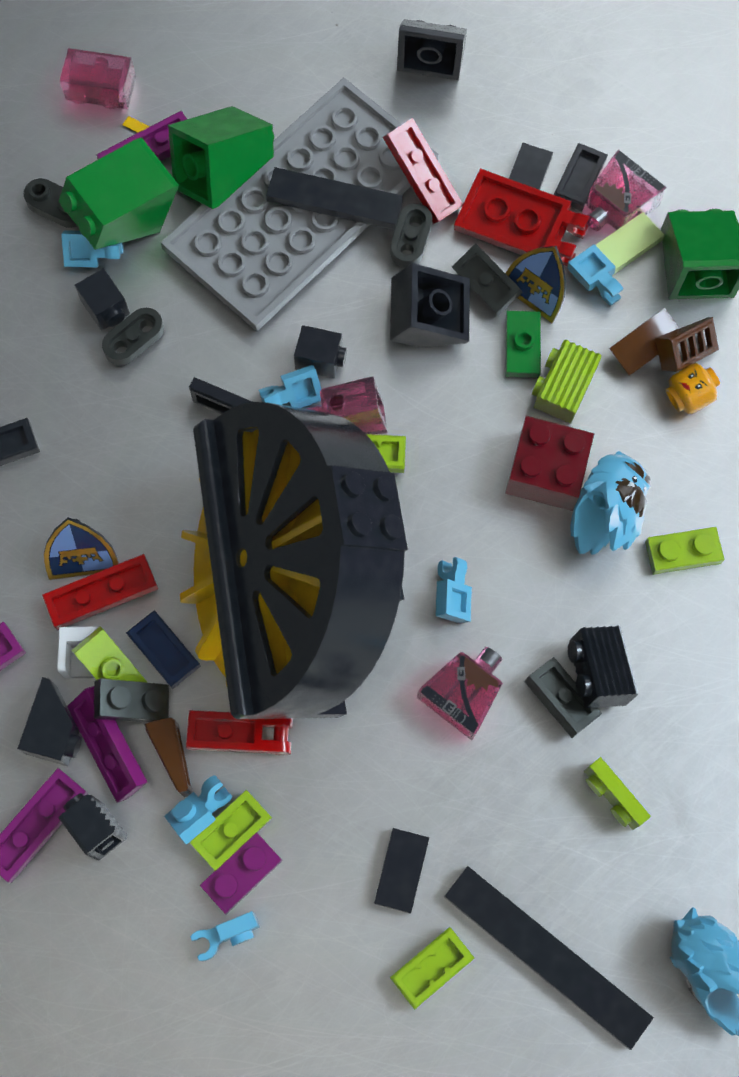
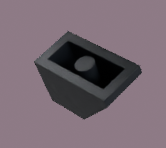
(50, 727)

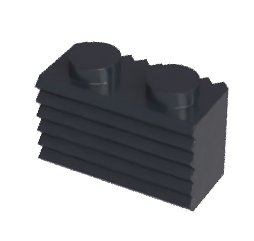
(602, 667)
(92, 826)

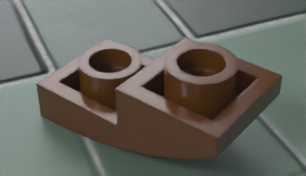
(640, 344)

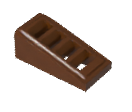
(668, 345)
(169, 746)

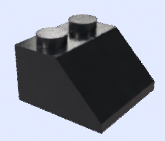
(430, 49)
(429, 307)

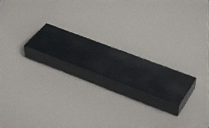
(334, 198)

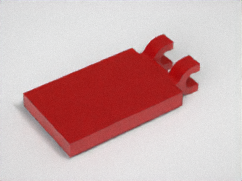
(518, 216)

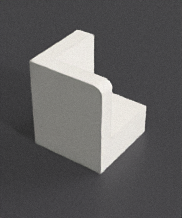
(68, 664)

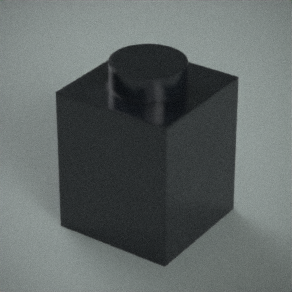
(102, 299)
(320, 349)

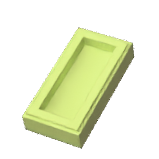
(630, 241)

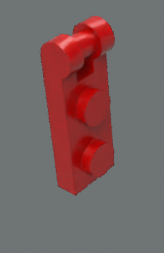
(224, 733)

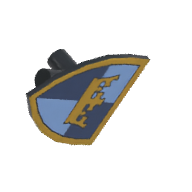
(541, 279)
(77, 551)

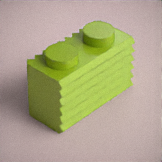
(566, 381)

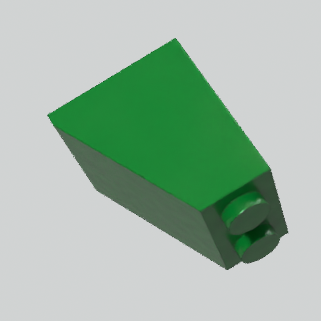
(218, 153)
(120, 195)
(701, 254)

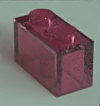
(98, 78)

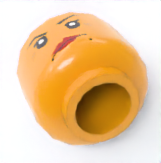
(693, 388)

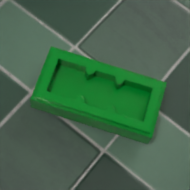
(523, 344)

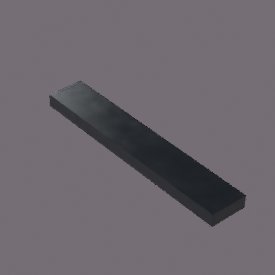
(549, 958)

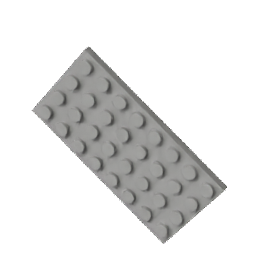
(266, 252)

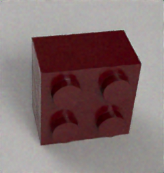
(549, 463)

